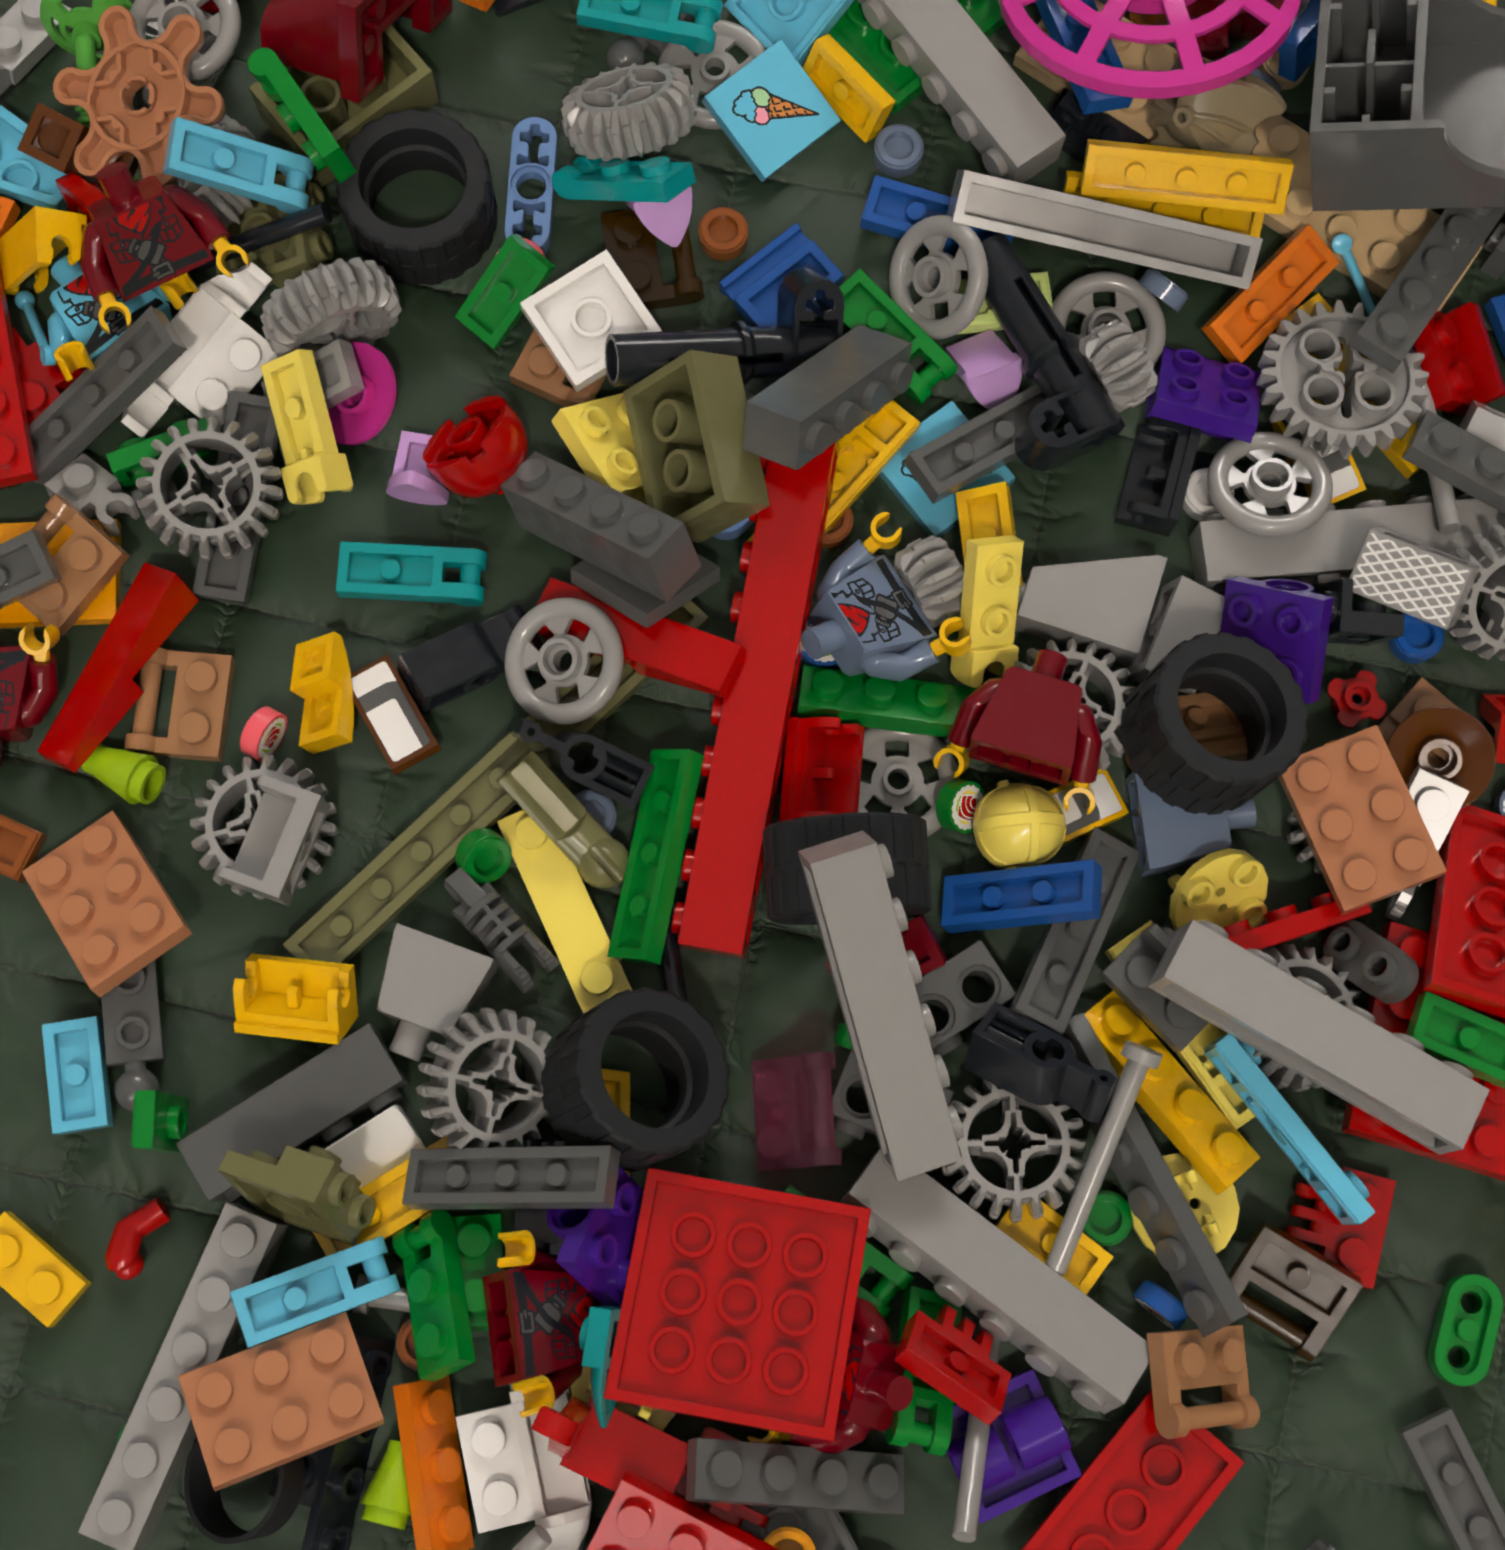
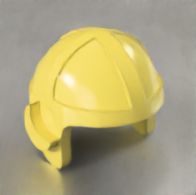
(1018, 825)

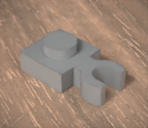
(93, 492)

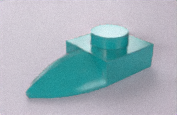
(597, 1344)

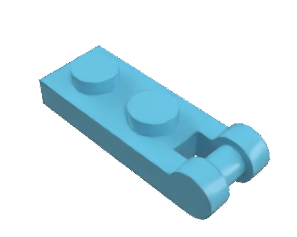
(237, 165)
(312, 1292)

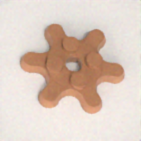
(111, 85)

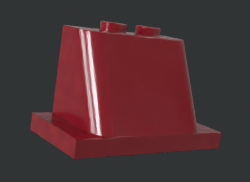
(342, 36)

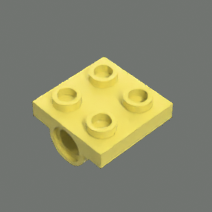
(602, 443)

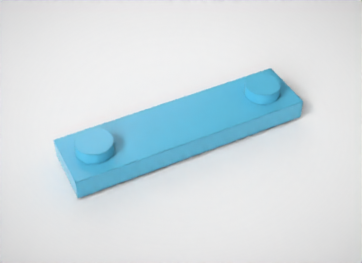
(1338, 1189)

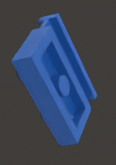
(757, 281)

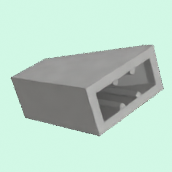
(1092, 603)

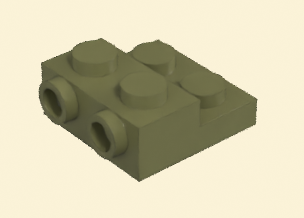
(289, 256)
(302, 1190)

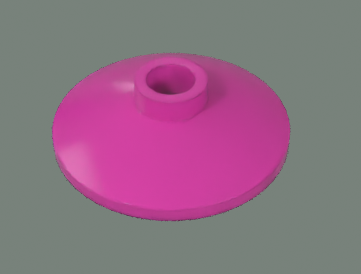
(362, 419)

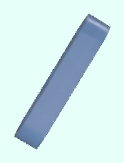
(521, 170)

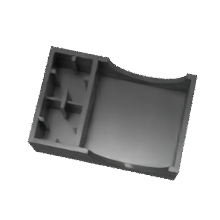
(1408, 105)

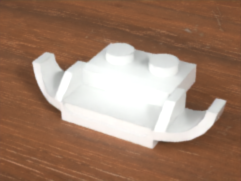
(219, 356)
(517, 1477)

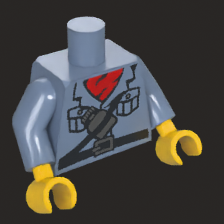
(872, 618)

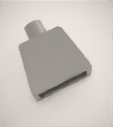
(429, 987)

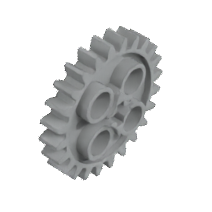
(1296, 377)

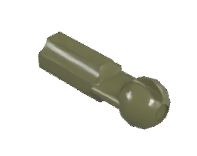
(565, 821)

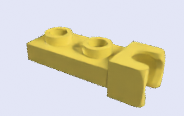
(304, 429)
(989, 607)

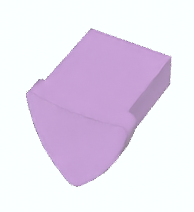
(666, 220)
(987, 368)
(411, 477)

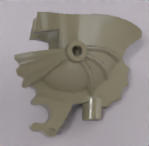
(1217, 118)

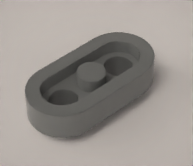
(1365, 959)

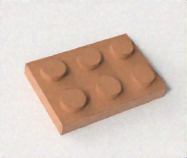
(1360, 820)
(106, 903)
(280, 1401)

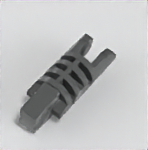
(496, 927)

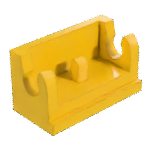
(35, 242)
(295, 999)

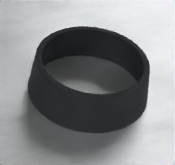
(207, 1507)

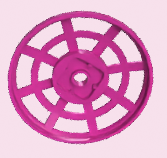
(1190, 80)

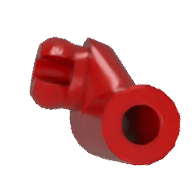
(124, 1245)

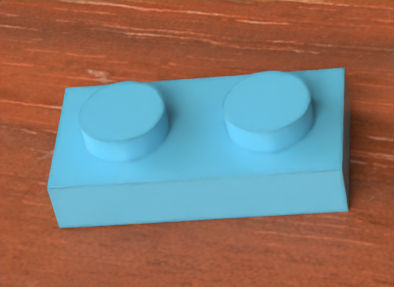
(77, 1075)

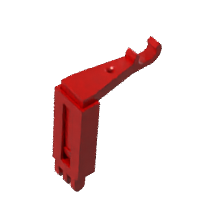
(623, 1446)

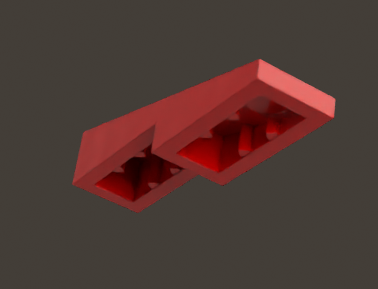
(663, 650)
(105, 687)

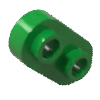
(1471, 1332)

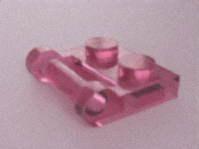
(785, 1112)

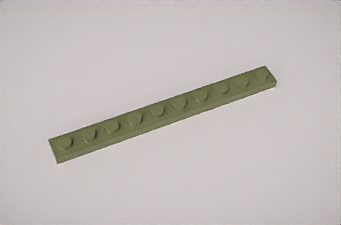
(431, 840)

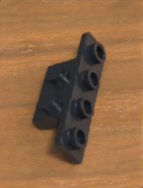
(338, 1472)

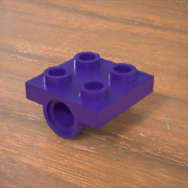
(1206, 395)
(1285, 620)
(600, 1241)
(1024, 1451)

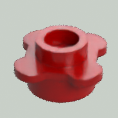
(1348, 712)

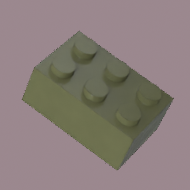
(406, 85)
(690, 443)

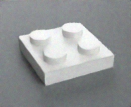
(580, 313)

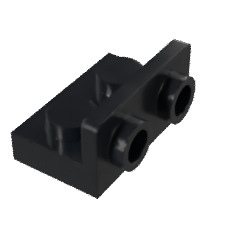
(1364, 623)

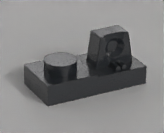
(1082, 127)

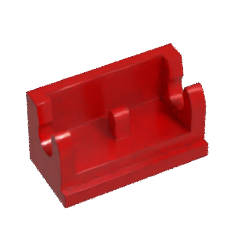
(821, 767)

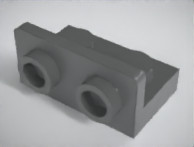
(1131, 974)

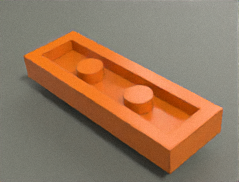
(1272, 295)
(433, 1465)

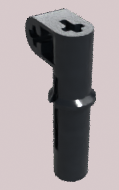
(759, 350)
(1053, 361)

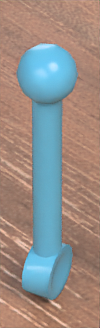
(1342, 245)
(25, 301)

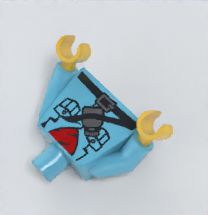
(75, 327)

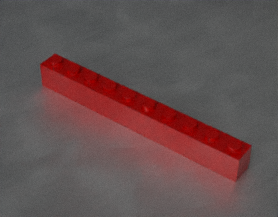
(754, 713)

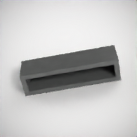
(827, 396)
(602, 526)
(299, 1109)

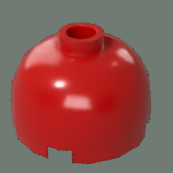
(478, 450)

